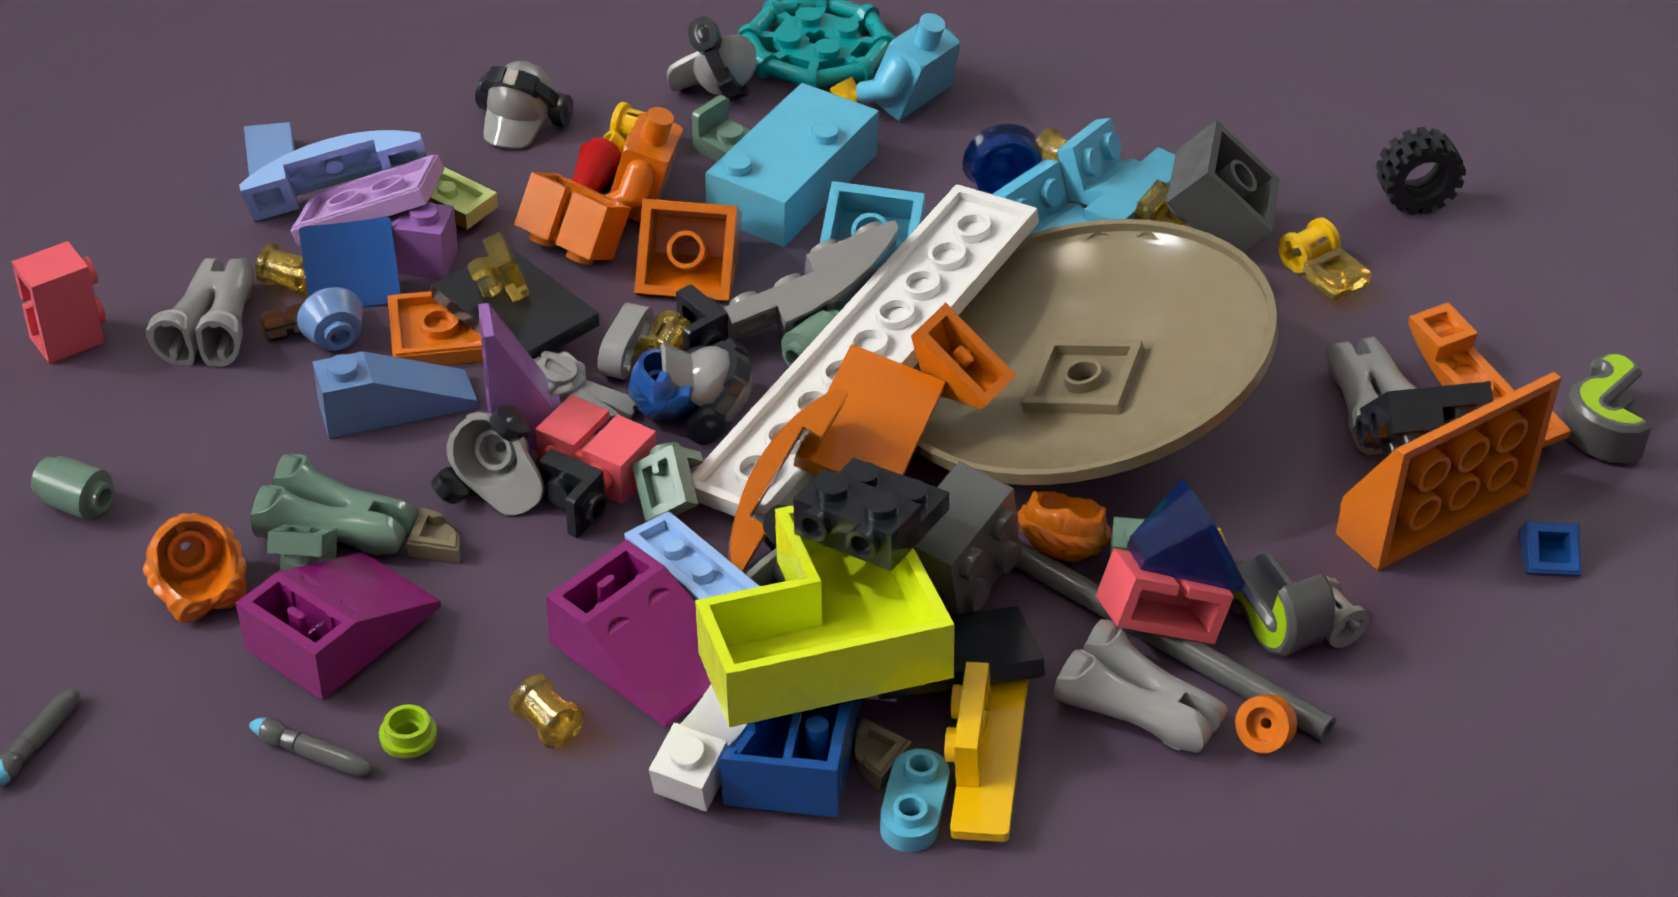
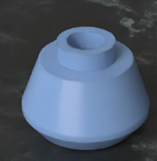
(331, 318)

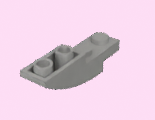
(830, 280)

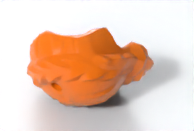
(1064, 525)
(198, 577)

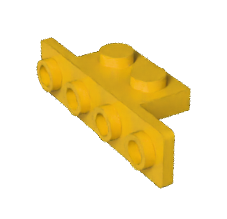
(985, 753)

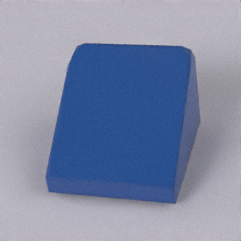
(1551, 548)

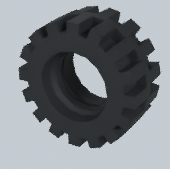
(1430, 188)

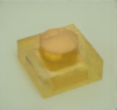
(1336, 274)

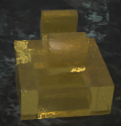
(1154, 206)
(501, 269)

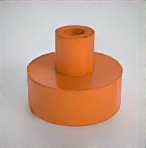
(1266, 723)

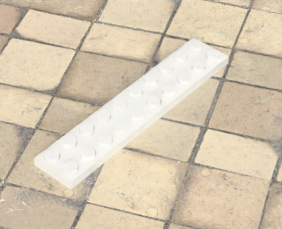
(938, 263)

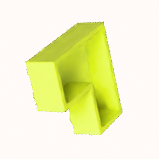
(823, 633)

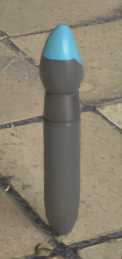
(37, 734)
(279, 734)

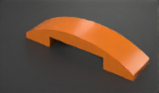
(1449, 351)
(807, 426)

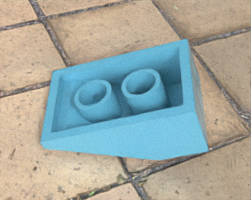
(857, 205)

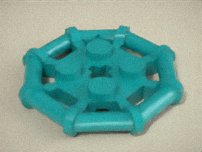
(813, 40)

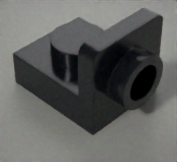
(574, 487)

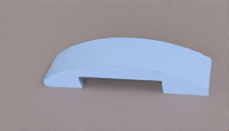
(325, 164)

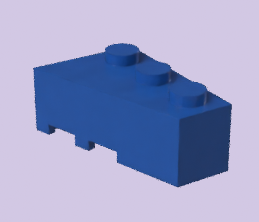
(792, 761)

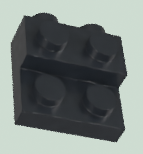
(1411, 413)
(868, 512)

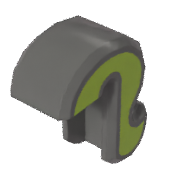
(1598, 411)
(1282, 612)

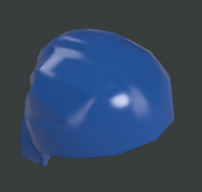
(652, 390)

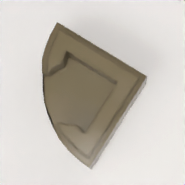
(433, 538)
(876, 751)

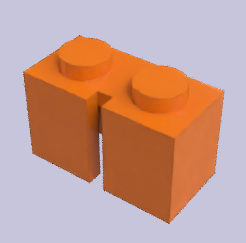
(571, 217)

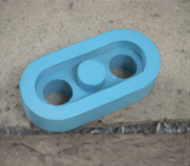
(920, 789)

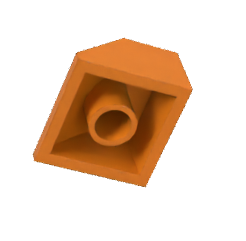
(687, 246)

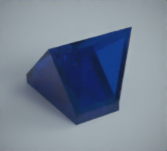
(1184, 543)

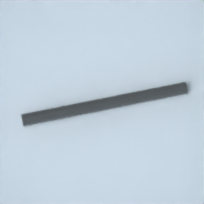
(1191, 653)

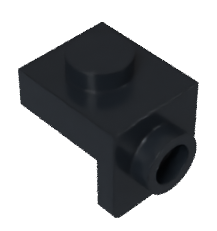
(706, 317)

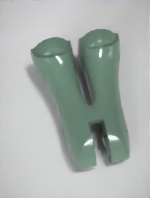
(312, 498)

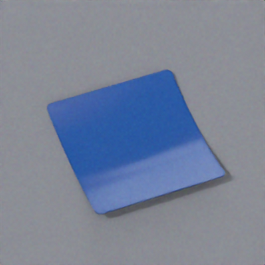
(353, 258)

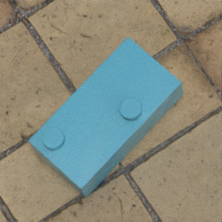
(790, 158)

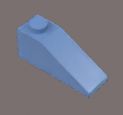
(382, 391)

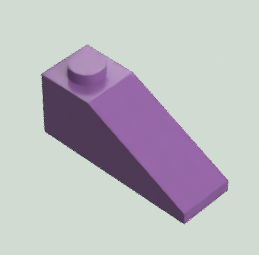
(425, 240)
(512, 373)

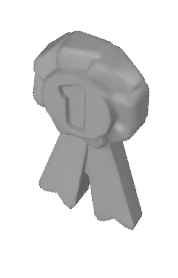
(568, 377)

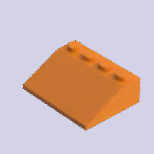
(1449, 476)

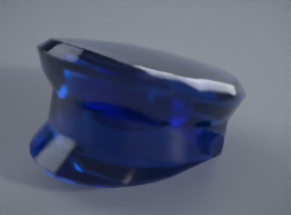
(1000, 156)

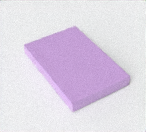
(373, 195)

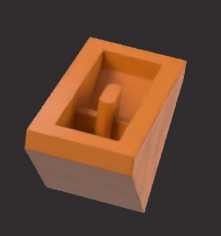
(961, 358)

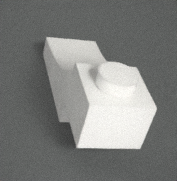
(691, 754)

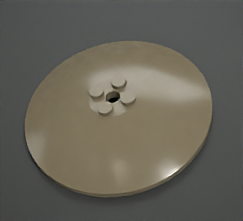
(1148, 310)

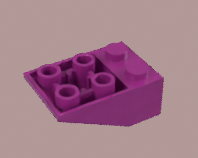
(330, 619)
(632, 631)

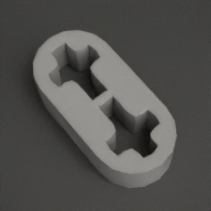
(617, 348)

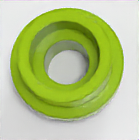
(407, 732)

